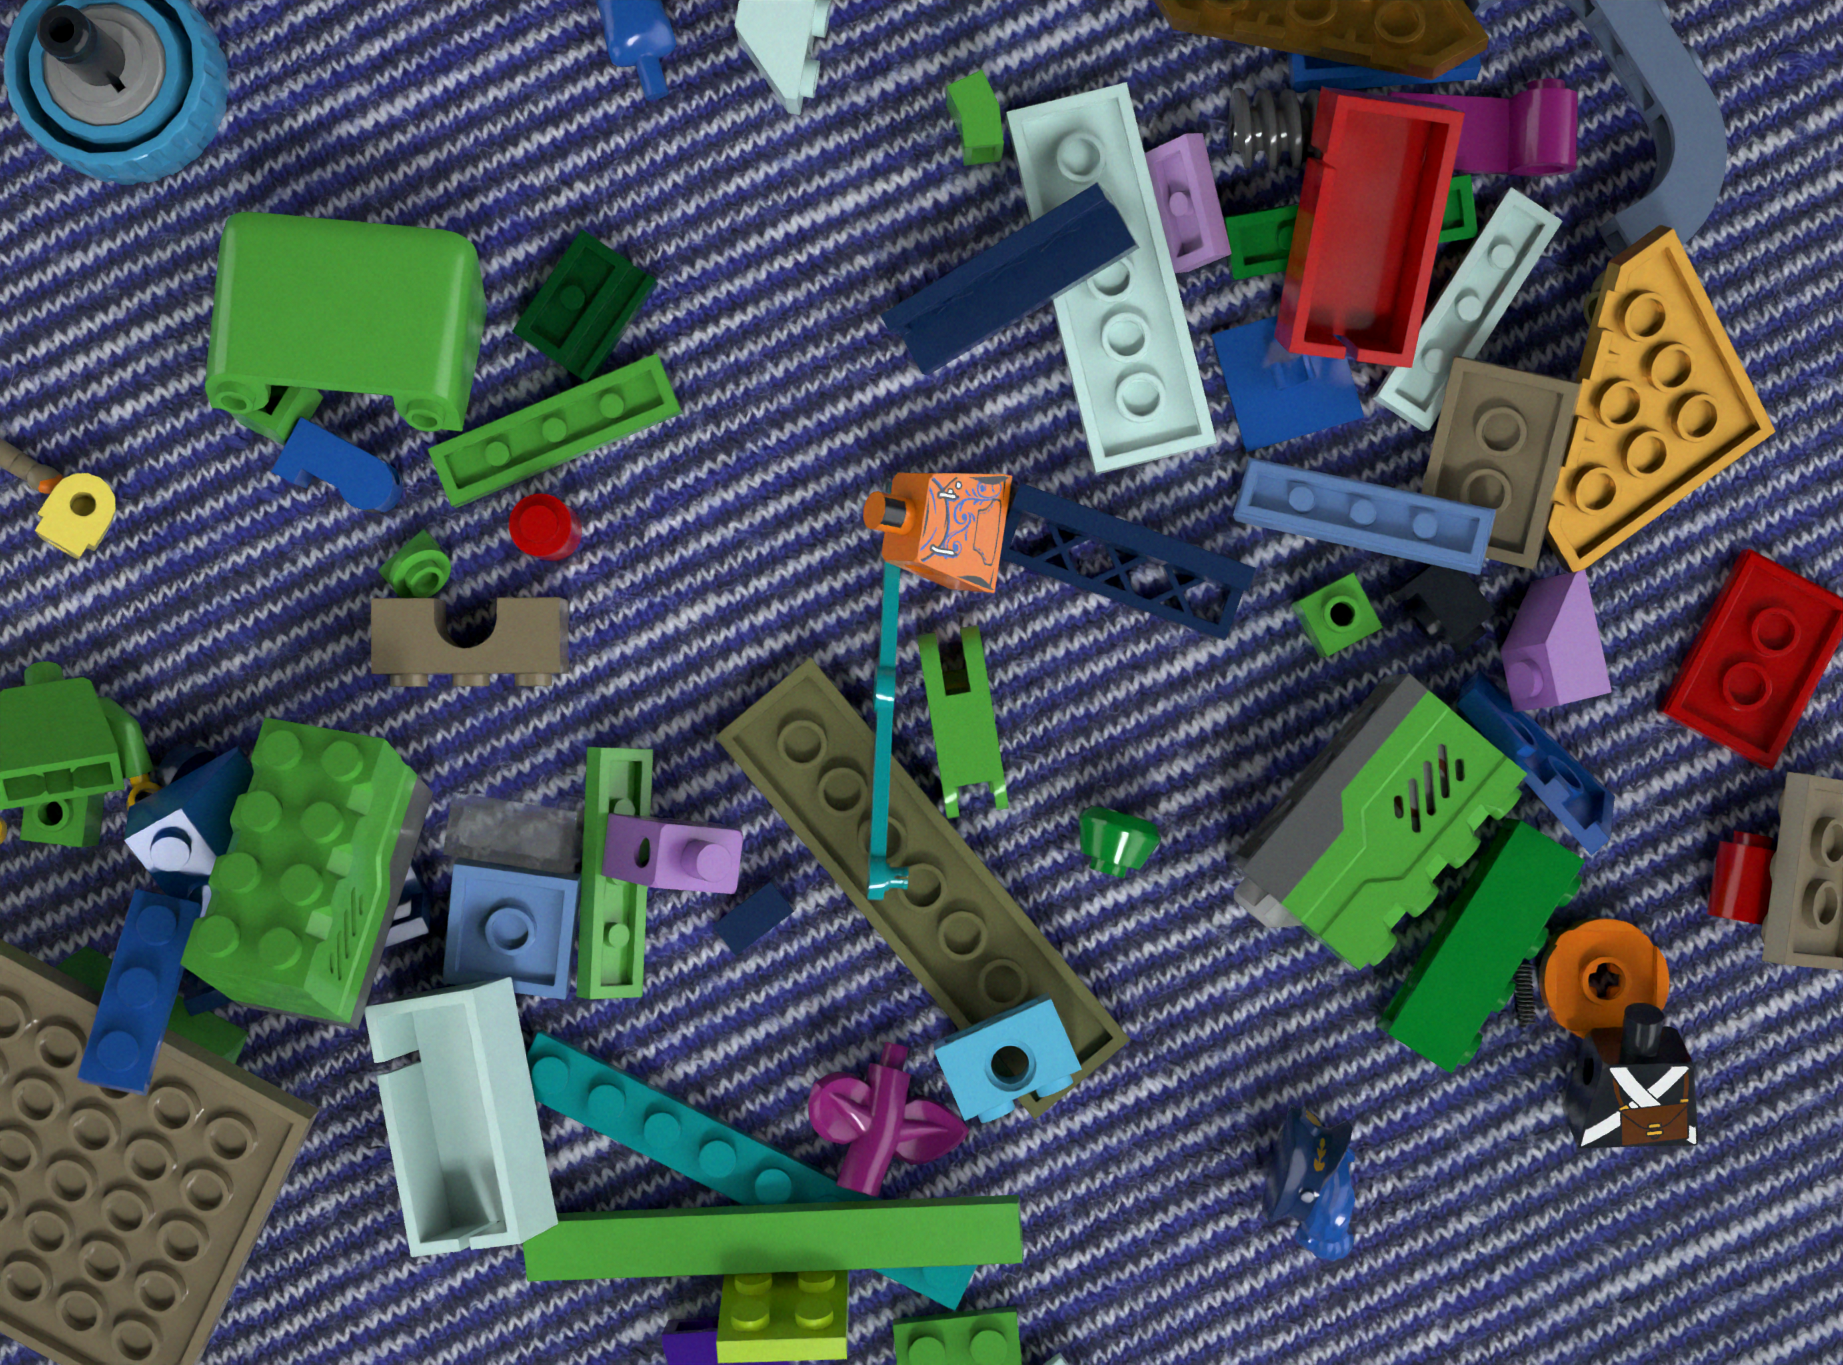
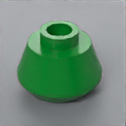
(1116, 840)

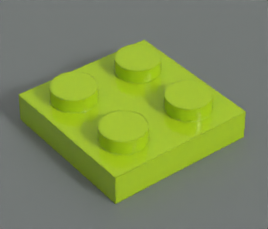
(783, 1316)

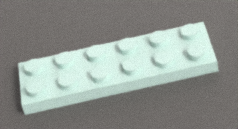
(1127, 323)

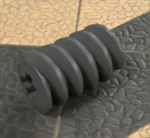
(1271, 127)

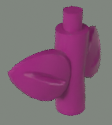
(881, 1121)

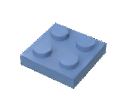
(512, 926)

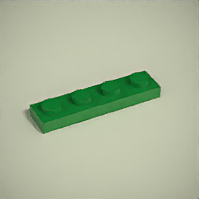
(1264, 237)

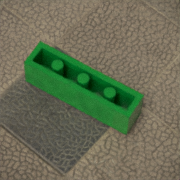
(1482, 944)

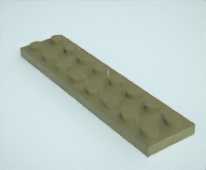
(955, 918)

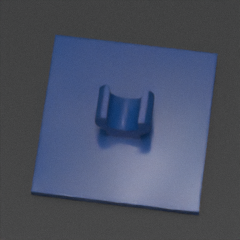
(1282, 392)

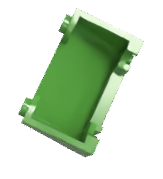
(347, 314)

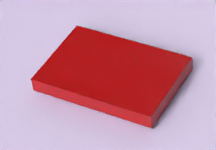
(1756, 659)

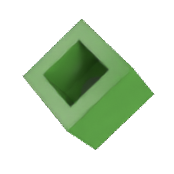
(281, 412)
(1316, 620)
(77, 828)

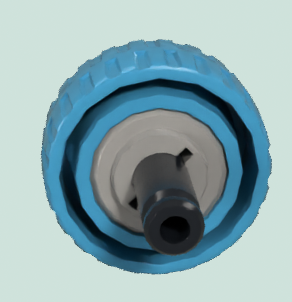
(117, 84)

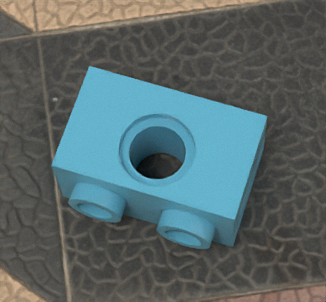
(969, 1053)

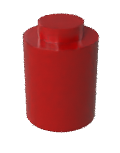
(545, 527)
(1742, 879)

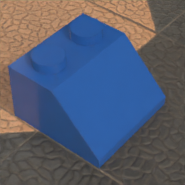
(189, 825)

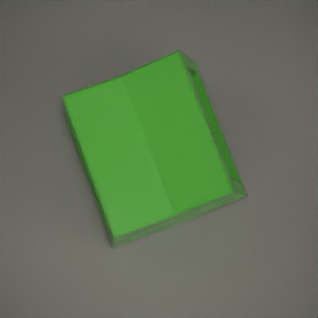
(976, 119)

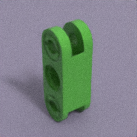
(962, 720)

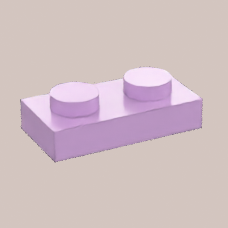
(1188, 202)

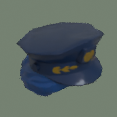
(1312, 1183)

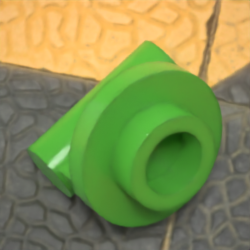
(417, 567)

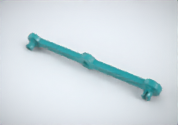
(879, 873)

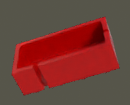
(1368, 227)

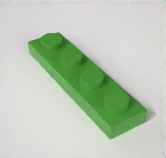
(555, 431)
(612, 908)

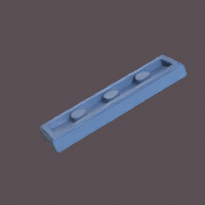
(1365, 515)

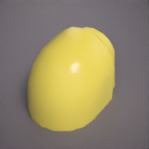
(77, 514)

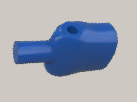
(639, 36)

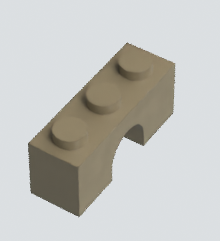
(414, 642)

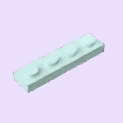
(1469, 305)

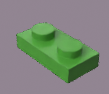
(959, 1338)

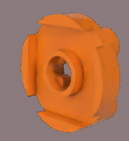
(1578, 951)

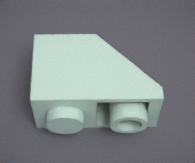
(780, 44)

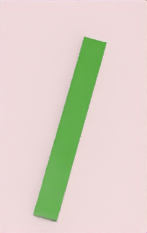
(778, 1238)

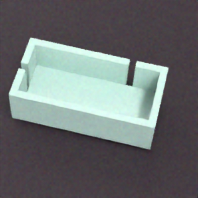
(462, 1118)

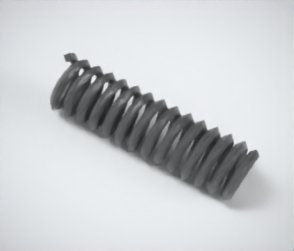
(1520, 993)

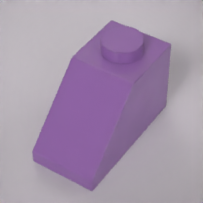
(1555, 646)

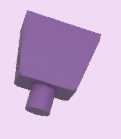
(682, 853)

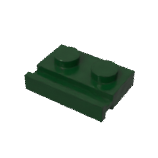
(585, 306)

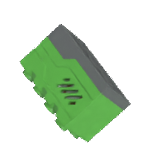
(1375, 822)
(310, 874)

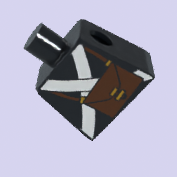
(1633, 1085)

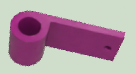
(1517, 135)

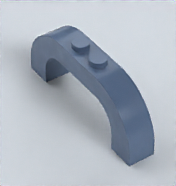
(1675, 104)

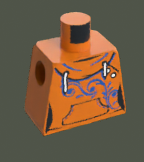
(943, 526)

